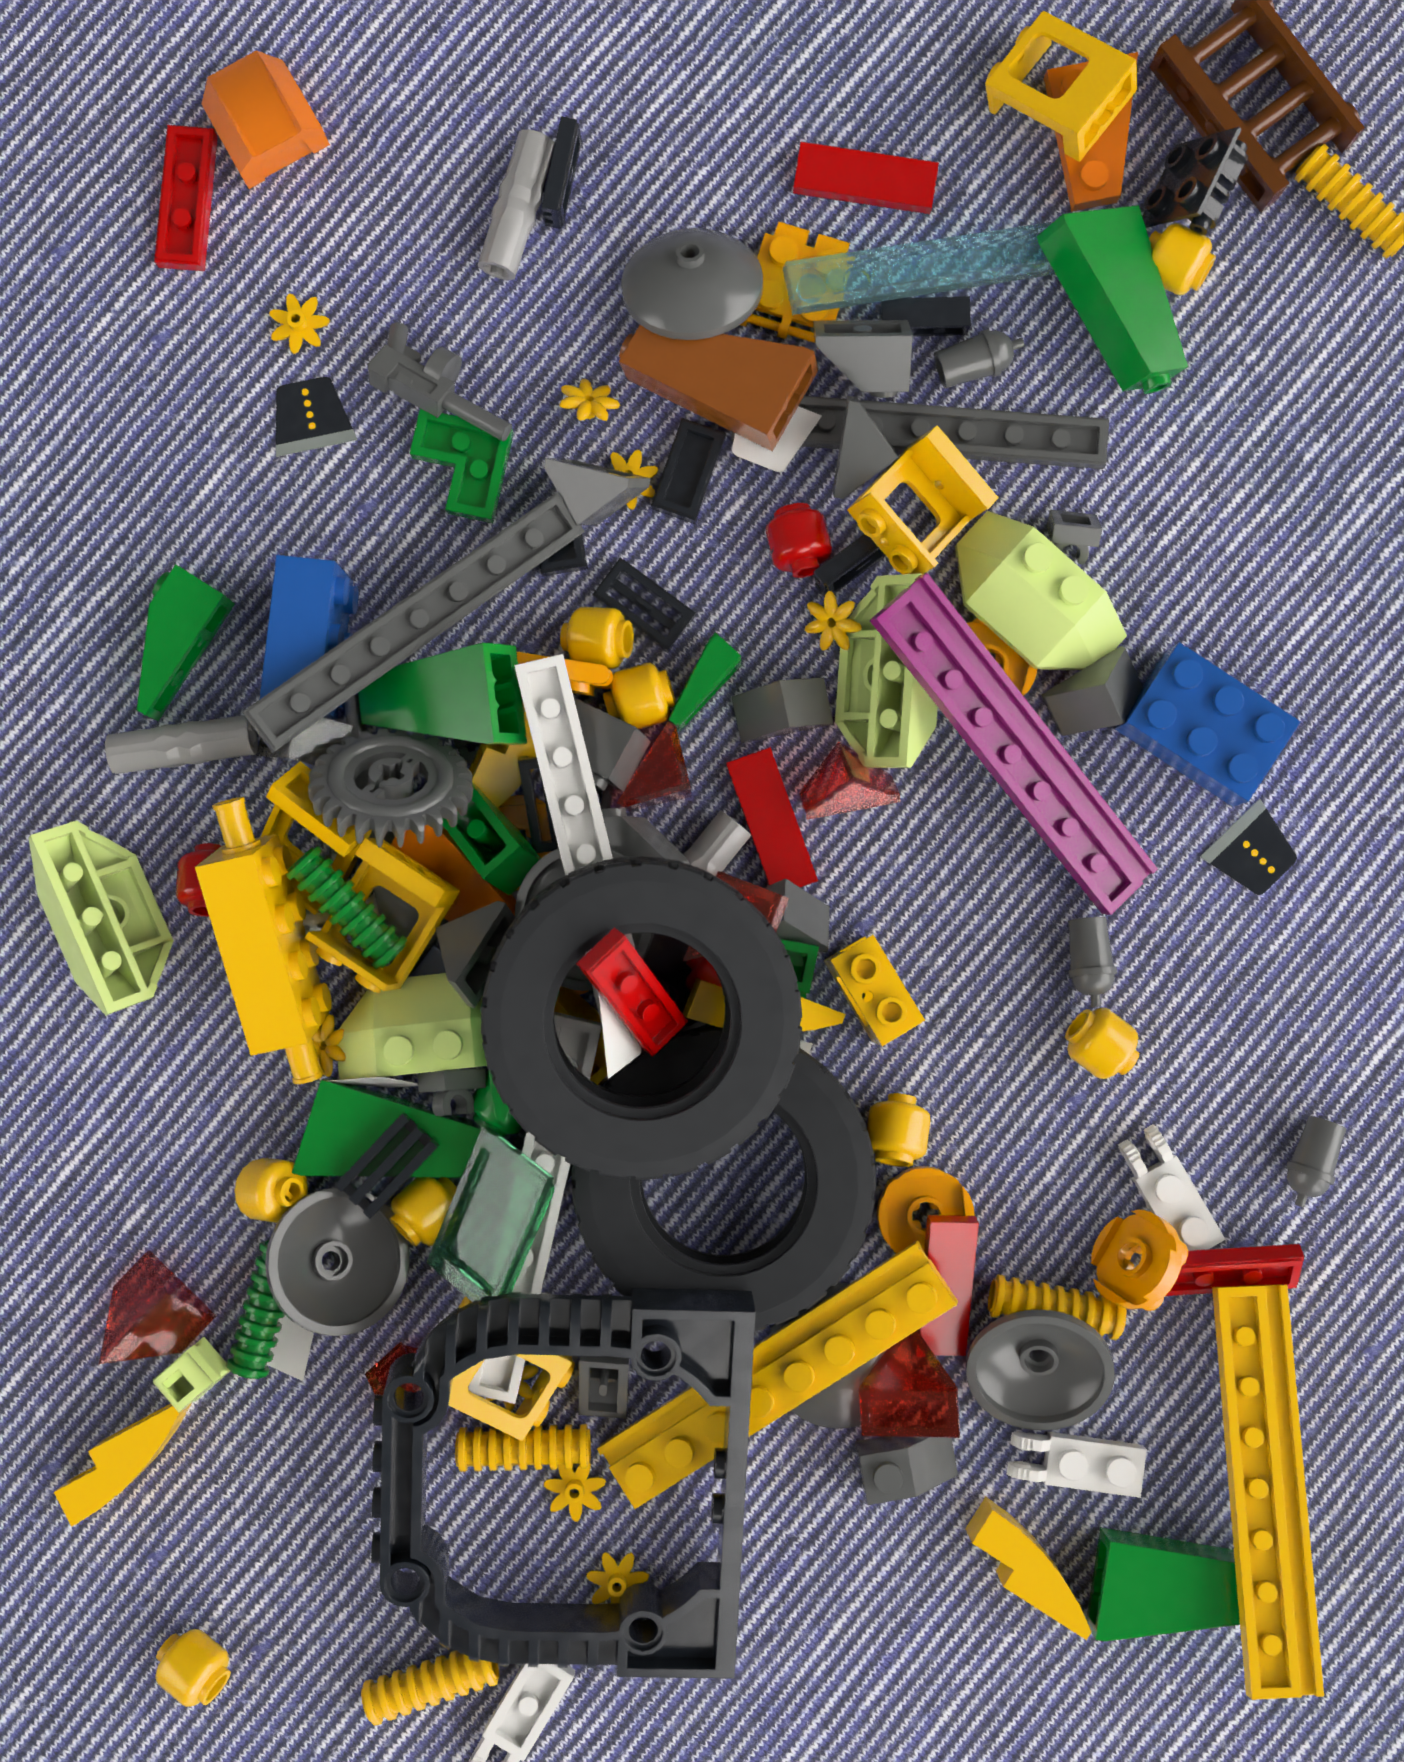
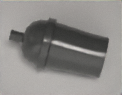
(976, 358)
(1091, 957)
(1315, 1159)

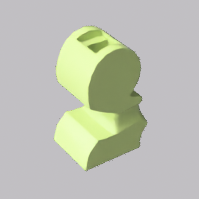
(191, 1375)

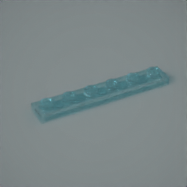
(915, 269)

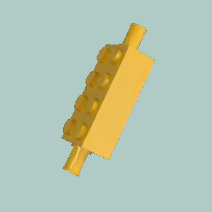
(264, 942)

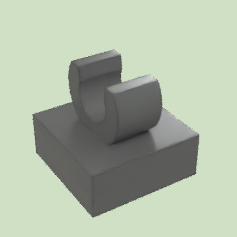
(1074, 529)
(451, 1085)

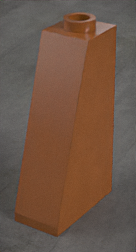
(724, 378)

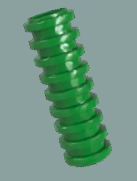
(346, 907)
(258, 1326)

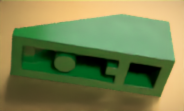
(178, 630)

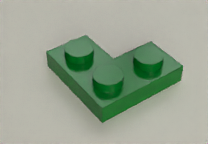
(475, 455)

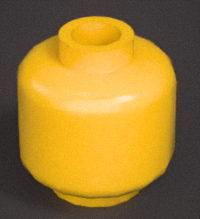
(1181, 258)
(598, 636)
(640, 696)
(1102, 1043)
(898, 1130)
(268, 1189)
(422, 1209)
(192, 1667)

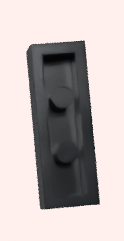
(930, 315)

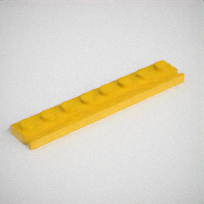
(785, 1371)
(1267, 1492)

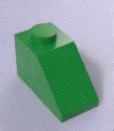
(493, 844)

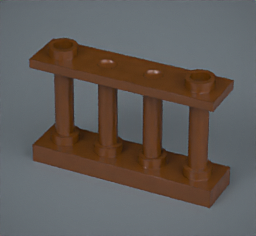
(1208, 104)

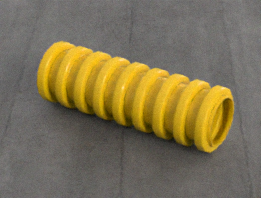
(1353, 200)
(1012, 1297)
(538, 1448)
(425, 1685)

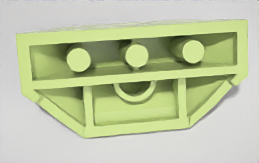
(1035, 596)
(878, 699)
(101, 914)
(411, 1031)

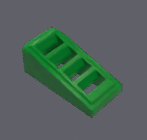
(709, 675)

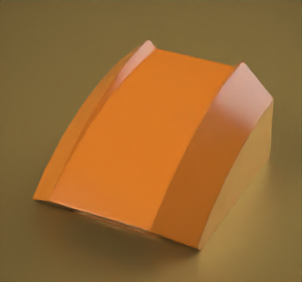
(261, 116)

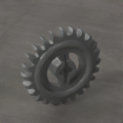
(390, 797)

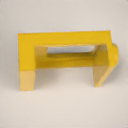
(1090, 100)
(942, 483)
(293, 802)
(409, 882)
(886, 1006)
(532, 1412)

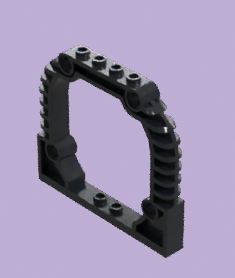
(689, 1621)

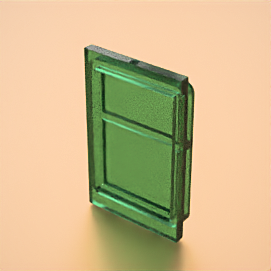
(491, 1219)

